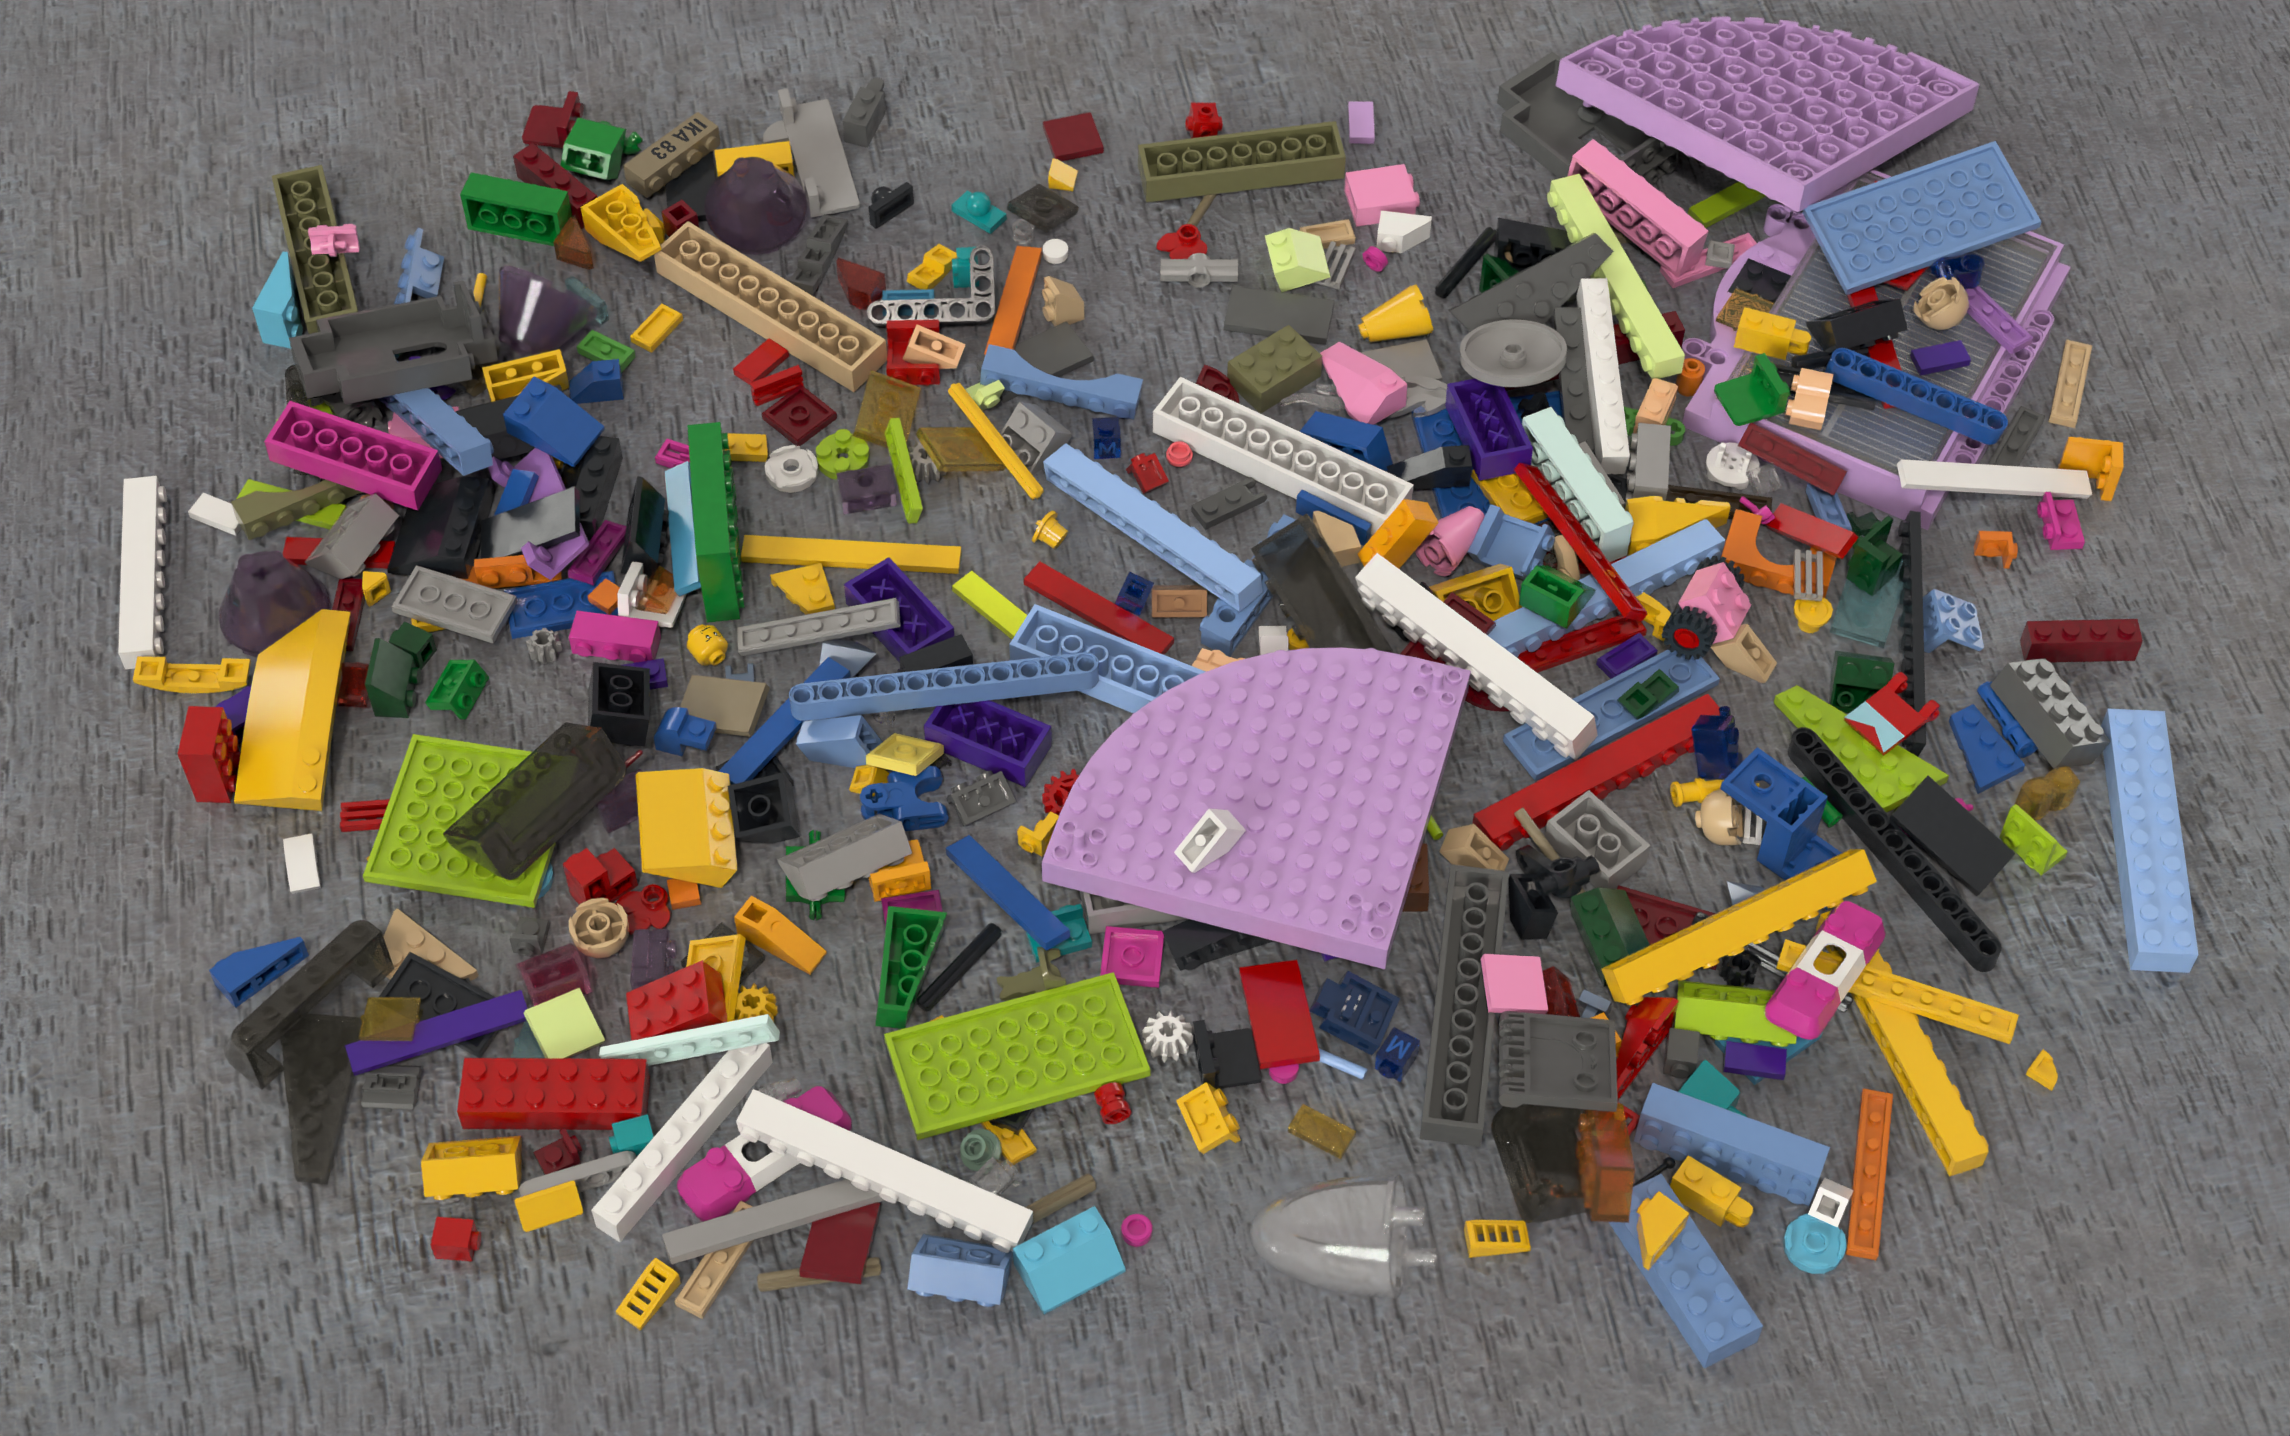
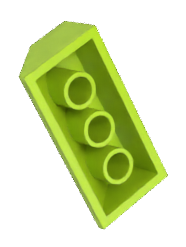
(1728, 1012)

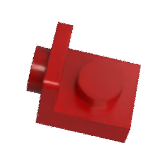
(1147, 472)

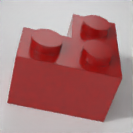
(599, 877)

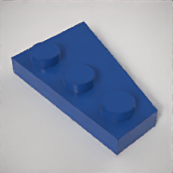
(1985, 750)

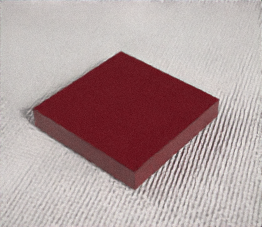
(1073, 137)
(799, 415)

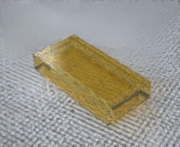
(1321, 1131)

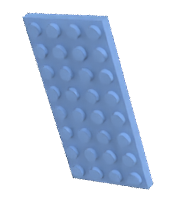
(1921, 217)

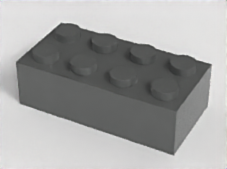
(2050, 713)

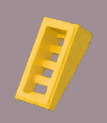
(1487, 1248)
(648, 1277)

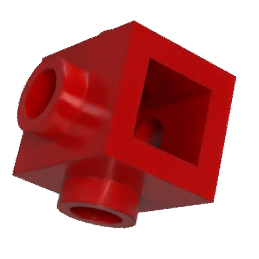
(1203, 120)

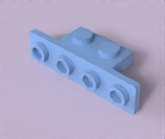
(421, 270)

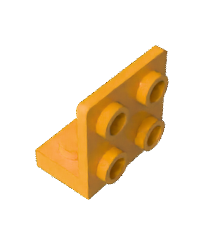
(2099, 458)
(904, 878)

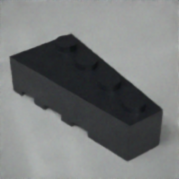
(1527, 242)

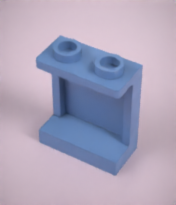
(1510, 542)

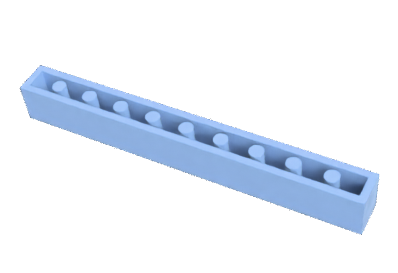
(1153, 527)
(1642, 572)

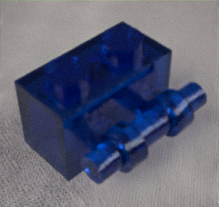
(1716, 745)

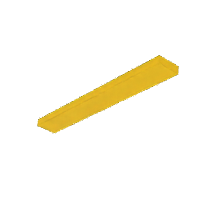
(850, 553)
(1914, 996)

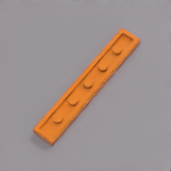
(1015, 297)
(1869, 1174)

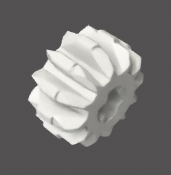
(1179, 1036)

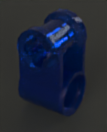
(1966, 269)

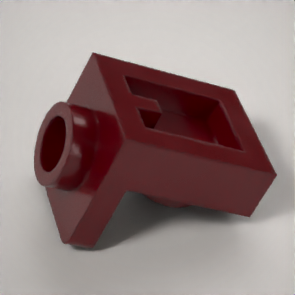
(559, 1154)

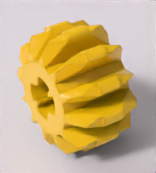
(755, 1003)

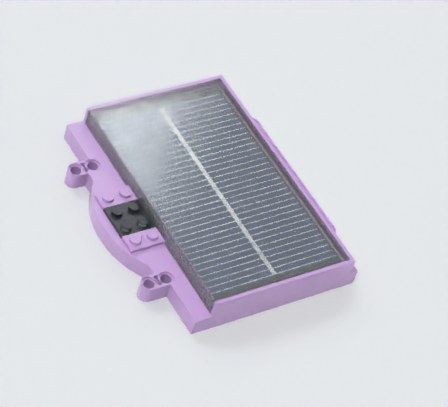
(1796, 276)

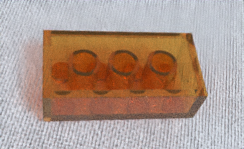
(1605, 1164)

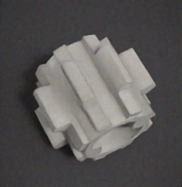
(544, 646)

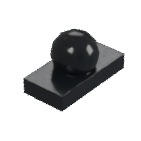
(889, 203)

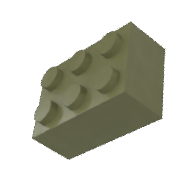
(1274, 369)

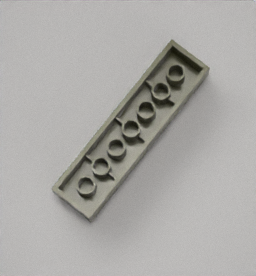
(1241, 161)
(320, 279)

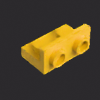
(1208, 1117)

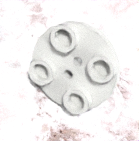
(1729, 456)

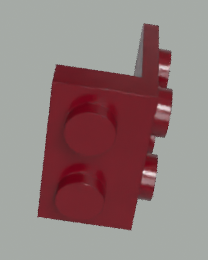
(552, 125)

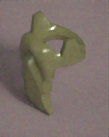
(1034, 981)

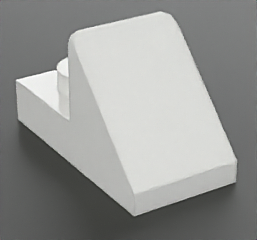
(1272, 639)

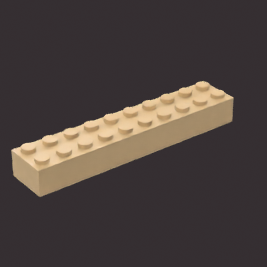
(771, 306)

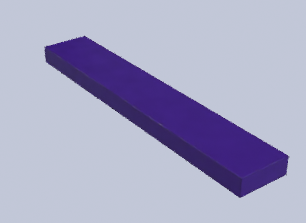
(440, 1032)

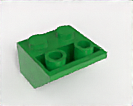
(594, 149)
(1554, 595)

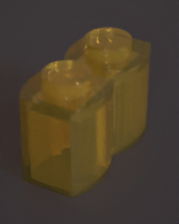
(2048, 792)

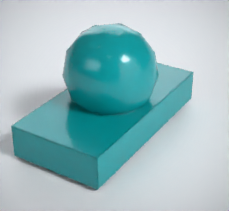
(978, 210)

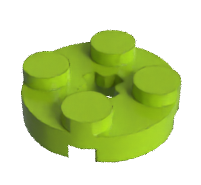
(840, 443)

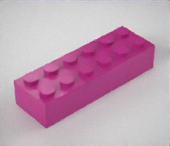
(353, 455)

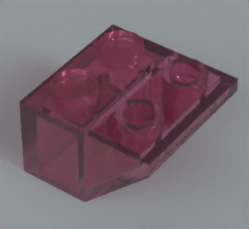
(553, 974)

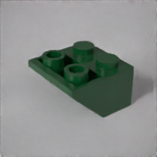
(1857, 678)

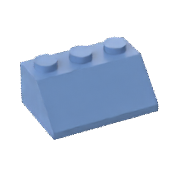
(959, 1270)

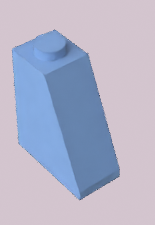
(838, 740)

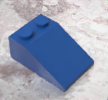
(552, 422)

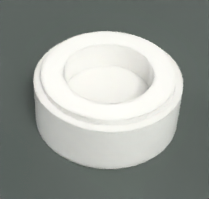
(1055, 251)

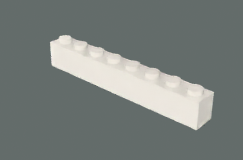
(1603, 376)
(141, 570)
(680, 1139)

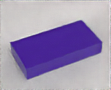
(1940, 357)
(1626, 656)
(1755, 1060)

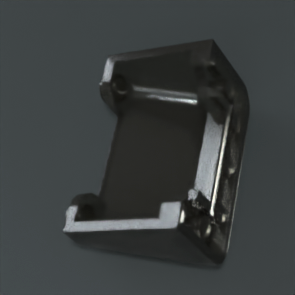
(1540, 1160)

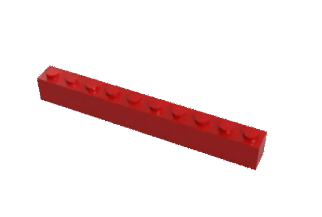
(1599, 772)

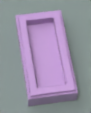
(1361, 123)

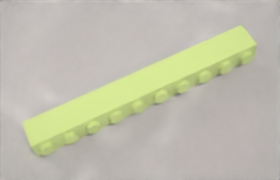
(1628, 295)

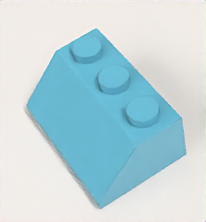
(1068, 1260)

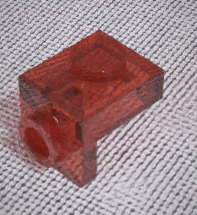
(353, 688)

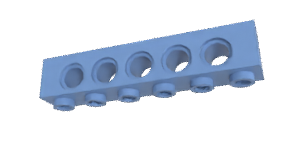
(1228, 626)

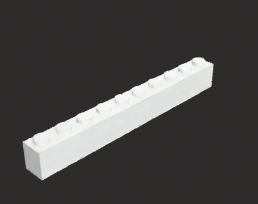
(884, 1171)

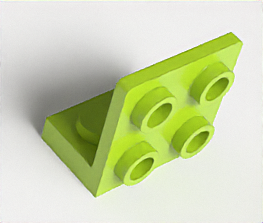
(2031, 841)

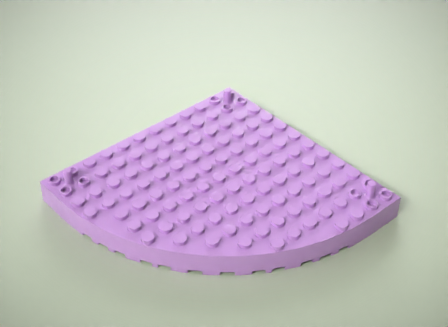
(1768, 100)
(1318, 760)

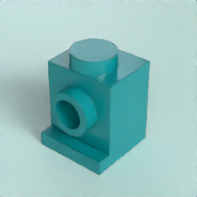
(961, 268)

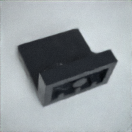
(1225, 1057)

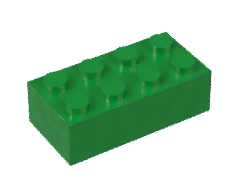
(514, 208)

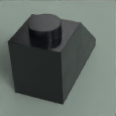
(1529, 912)

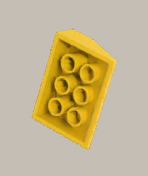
(686, 825)

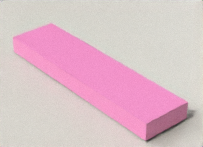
(1700, 270)

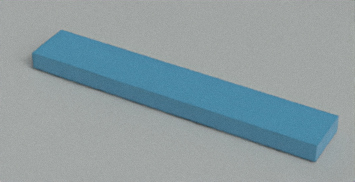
(682, 529)

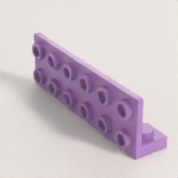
(557, 557)

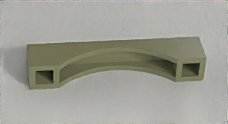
(267, 511)

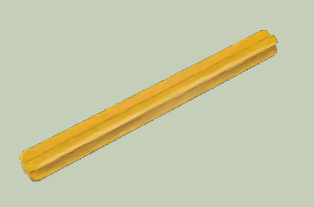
(995, 441)

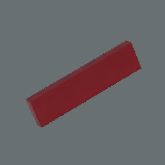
(1792, 458)

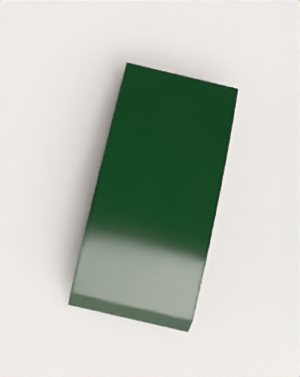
(1649, 695)

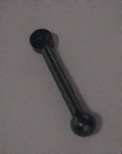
(1668, 1163)

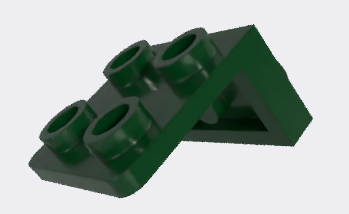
(1869, 562)

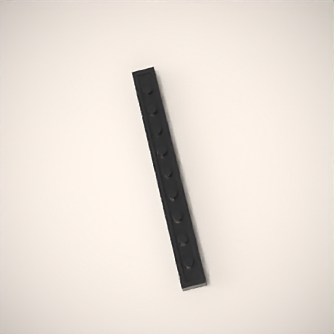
(1912, 622)

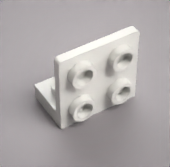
(631, 591)

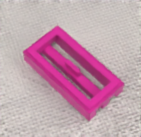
(672, 459)

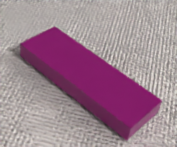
(599, 553)

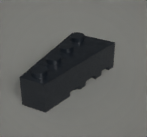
(1199, 943)

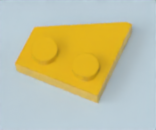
(805, 588)

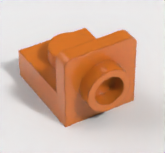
(1996, 544)

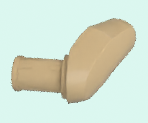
(1566, 558)

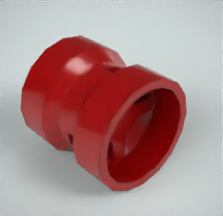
(1112, 1103)

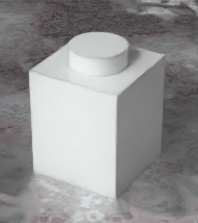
(1830, 1202)

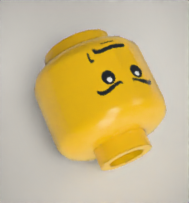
(707, 645)

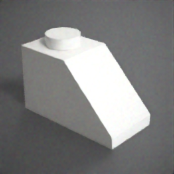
(1402, 231)
(1209, 839)

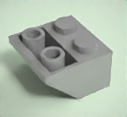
(1034, 435)

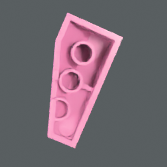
(1364, 384)

